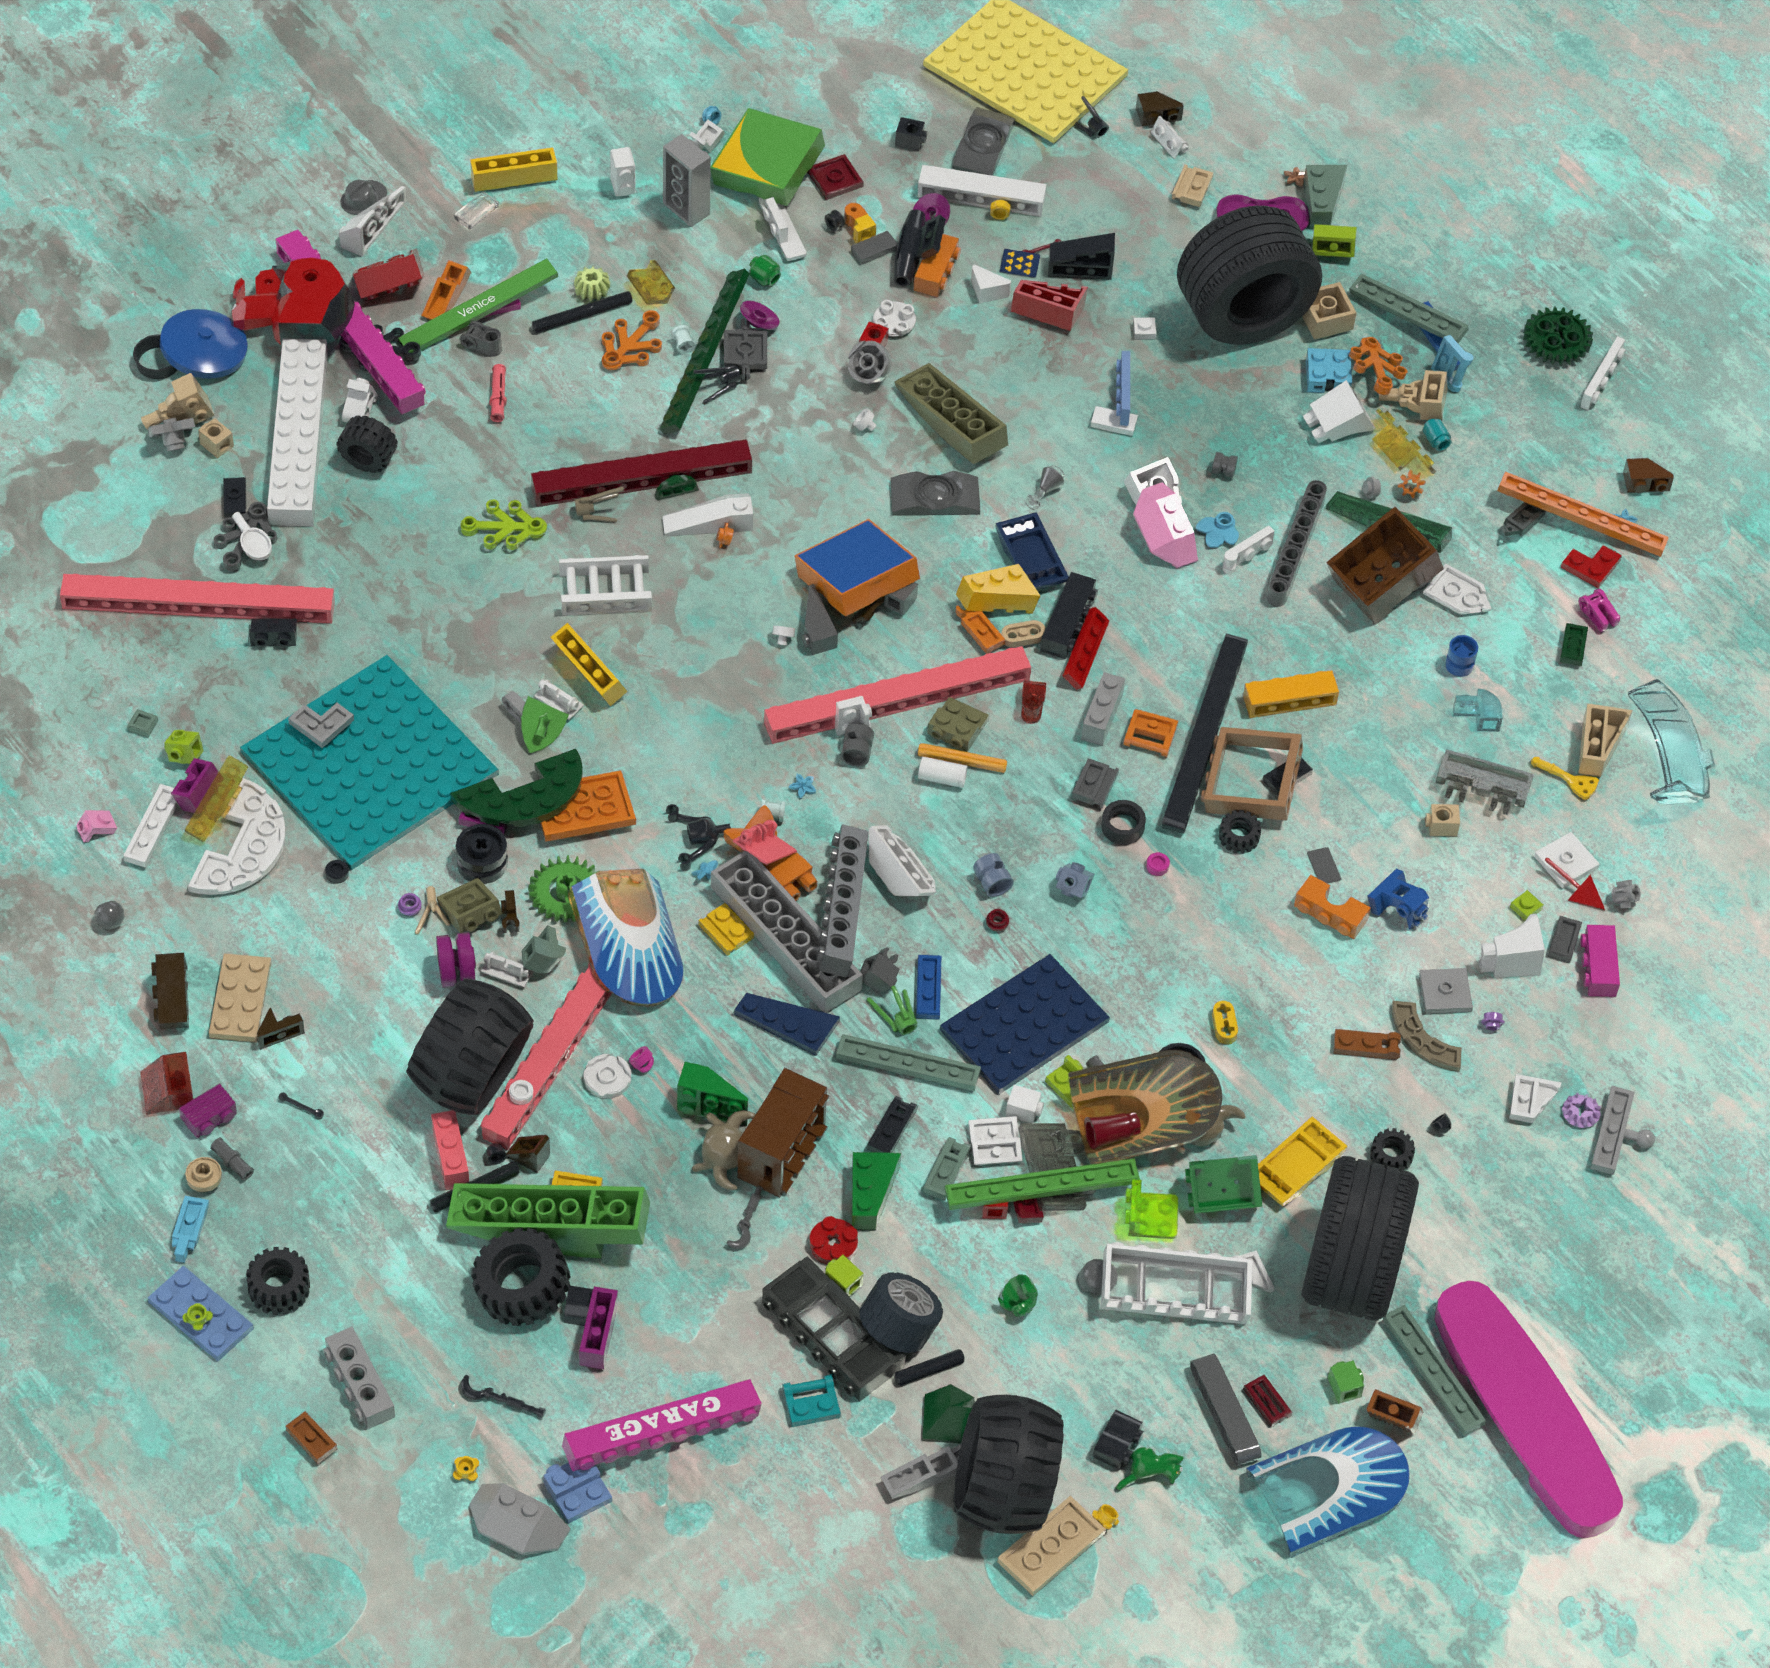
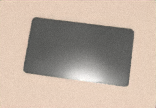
(1324, 865)

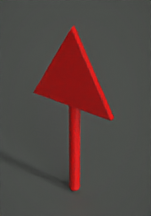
(1585, 893)

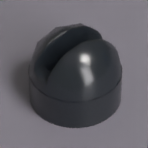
(1441, 1124)
(495, 1154)

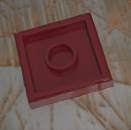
(835, 177)

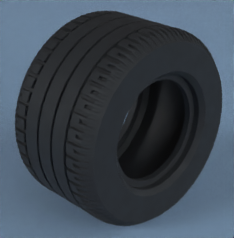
(1249, 275)
(1360, 1238)

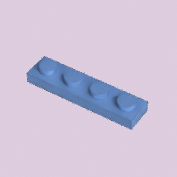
(1123, 393)

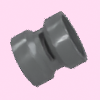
(1224, 464)

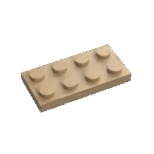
(240, 997)
(1047, 1552)

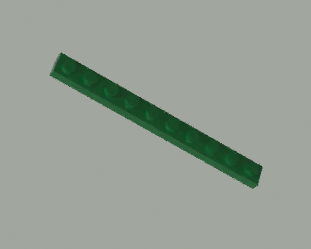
(704, 351)

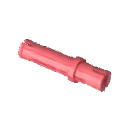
(498, 399)

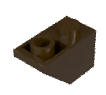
(1155, 104)

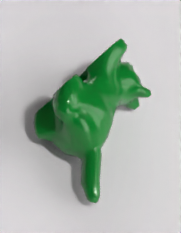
(1148, 1464)

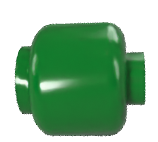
(764, 270)

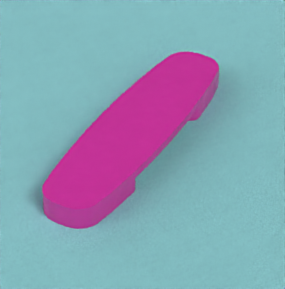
(1529, 1408)

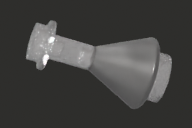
(1051, 478)

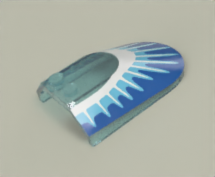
(1332, 1485)

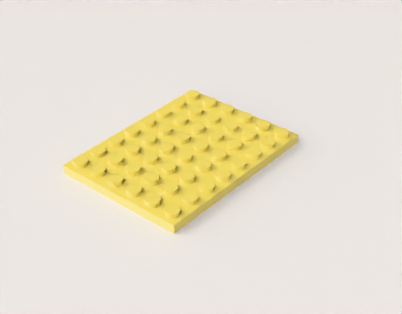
(1025, 68)

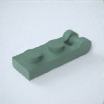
(946, 1168)

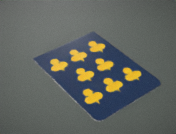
(1020, 263)

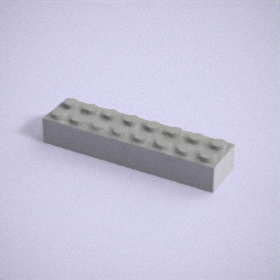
(782, 928)

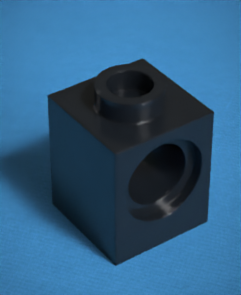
(910, 134)

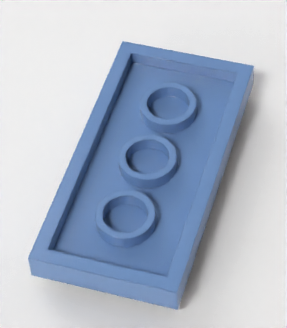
(184, 1290)

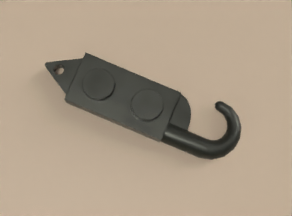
(1522, 519)

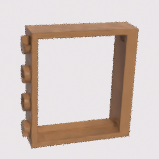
(1261, 808)

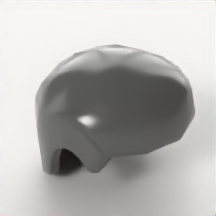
(1091, 1277)

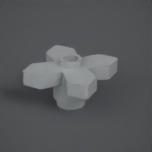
(172, 432)

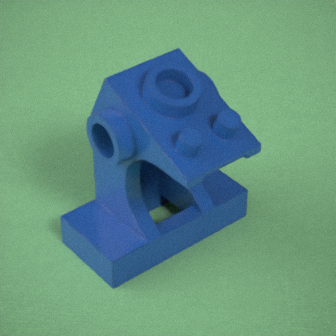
(1410, 906)

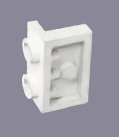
(851, 712)

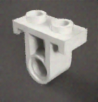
(359, 399)

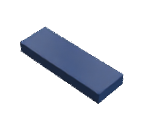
(928, 987)

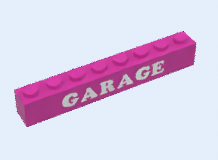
(661, 1425)

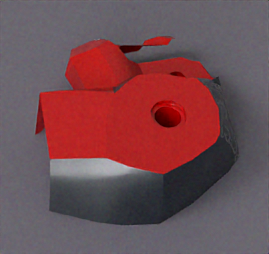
(295, 293)

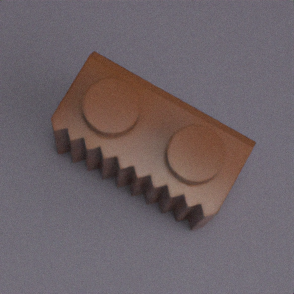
(1395, 1411)

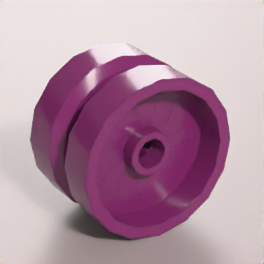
(458, 959)

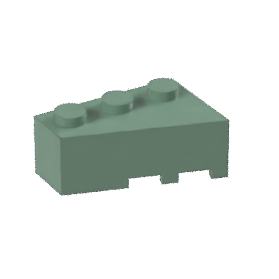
(1323, 191)

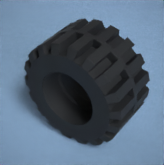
(367, 444)
(273, 1264)

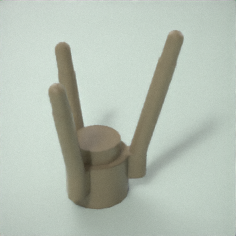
(585, 505)

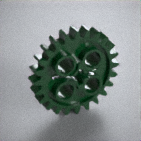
(1558, 336)

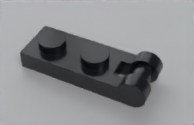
(892, 1126)

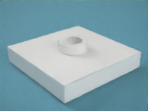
(1568, 855)

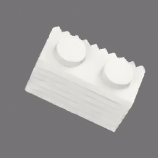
(622, 171)

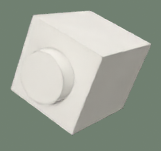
(1024, 1104)

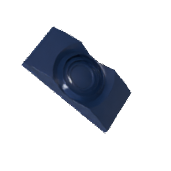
(1030, 547)

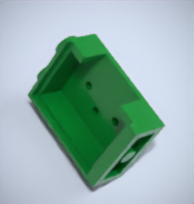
(1222, 1174)

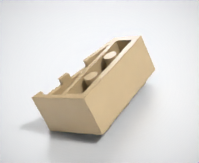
(1600, 737)

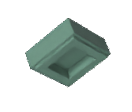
(142, 723)

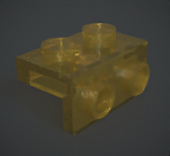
(651, 284)

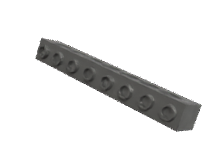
(843, 900)

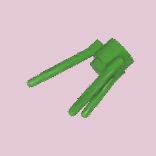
(904, 1019)

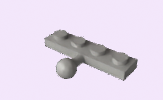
(1614, 1130)

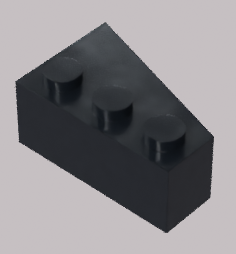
(1083, 257)

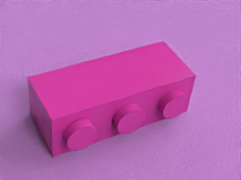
(1600, 960)

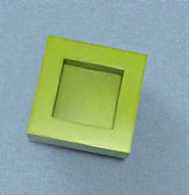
(1526, 905)

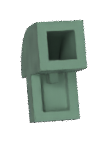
(543, 952)

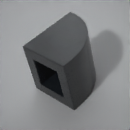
(577, 1305)

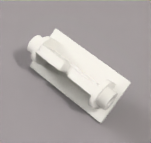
(1168, 138)
(557, 698)
(506, 970)

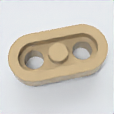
(1020, 633)

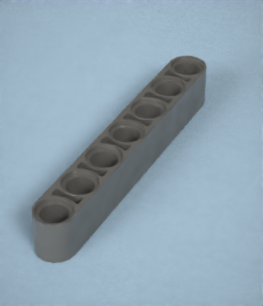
(1296, 543)

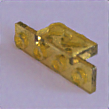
(1396, 446)
(217, 798)

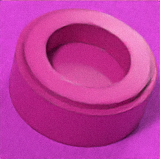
(1157, 864)

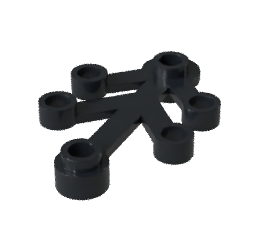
(403, 351)

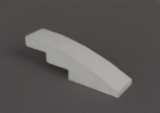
(922, 1472)

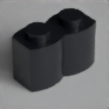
(1118, 1439)

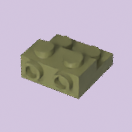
(957, 724)
(470, 905)

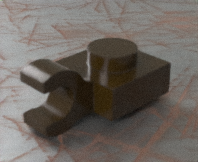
(508, 907)

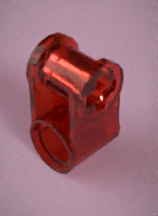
(1032, 700)

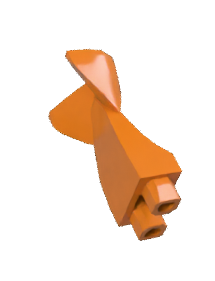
(789, 871)

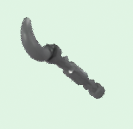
(744, 1223)

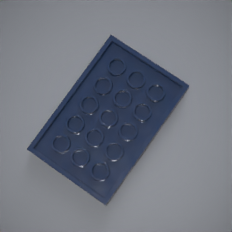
(1024, 1023)

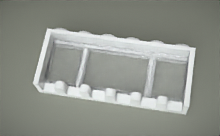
(1176, 1283)

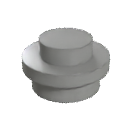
(1372, 487)

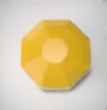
(1000, 209)

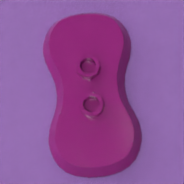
(1291, 205)

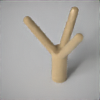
(432, 905)

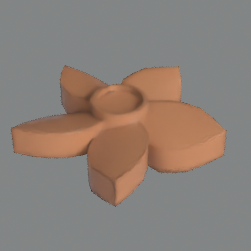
(1295, 176)

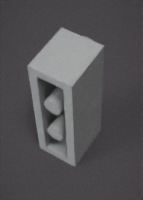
(1103, 708)

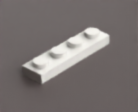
(1601, 378)
(151, 827)

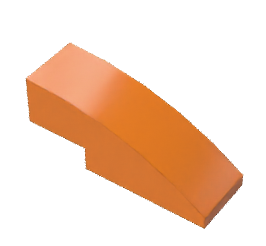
(446, 290)

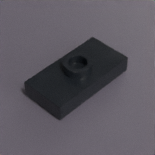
(234, 496)

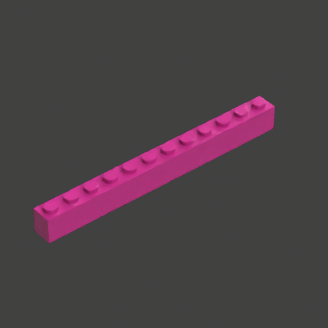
(365, 339)

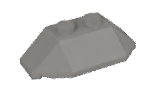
(517, 1520)

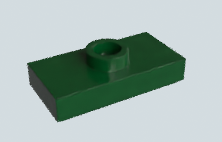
(1573, 644)

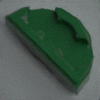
(676, 486)

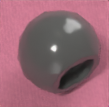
(109, 915)

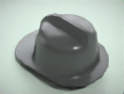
(361, 195)

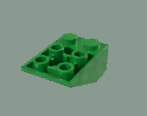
(705, 1092)

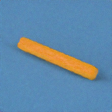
(962, 757)

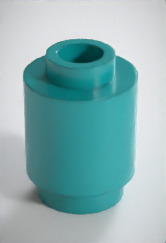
(1437, 434)

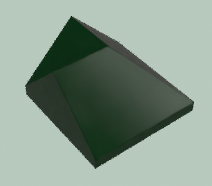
(946, 1414)

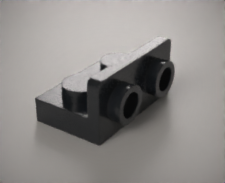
(273, 632)

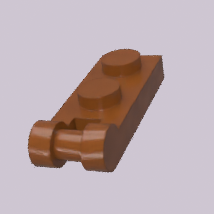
(1367, 1044)

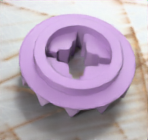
(1571, 1111)

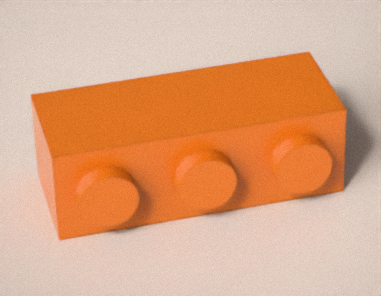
(933, 271)

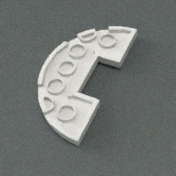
(254, 849)

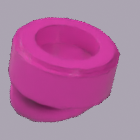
(641, 1057)

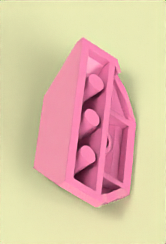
(1165, 526)

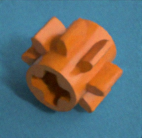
(1415, 479)

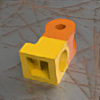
(859, 221)

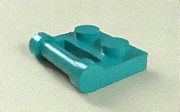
(811, 1408)

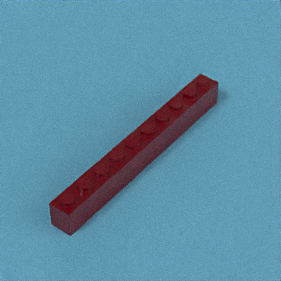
(641, 472)

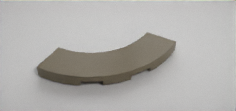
(1418, 1040)

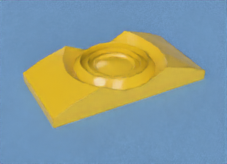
(1299, 1161)

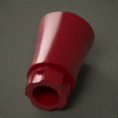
(1111, 1128)

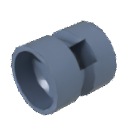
(993, 875)

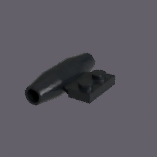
(916, 241)

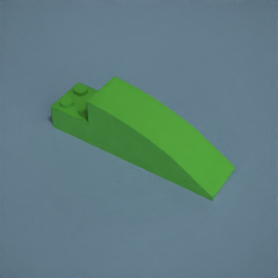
(574, 1216)

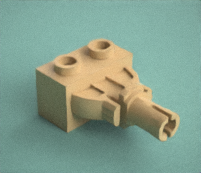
(1422, 396)
(184, 403)

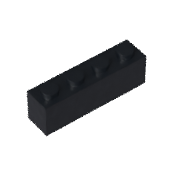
(1068, 615)

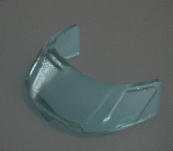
(1678, 745)

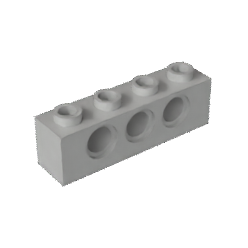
(348, 1345)

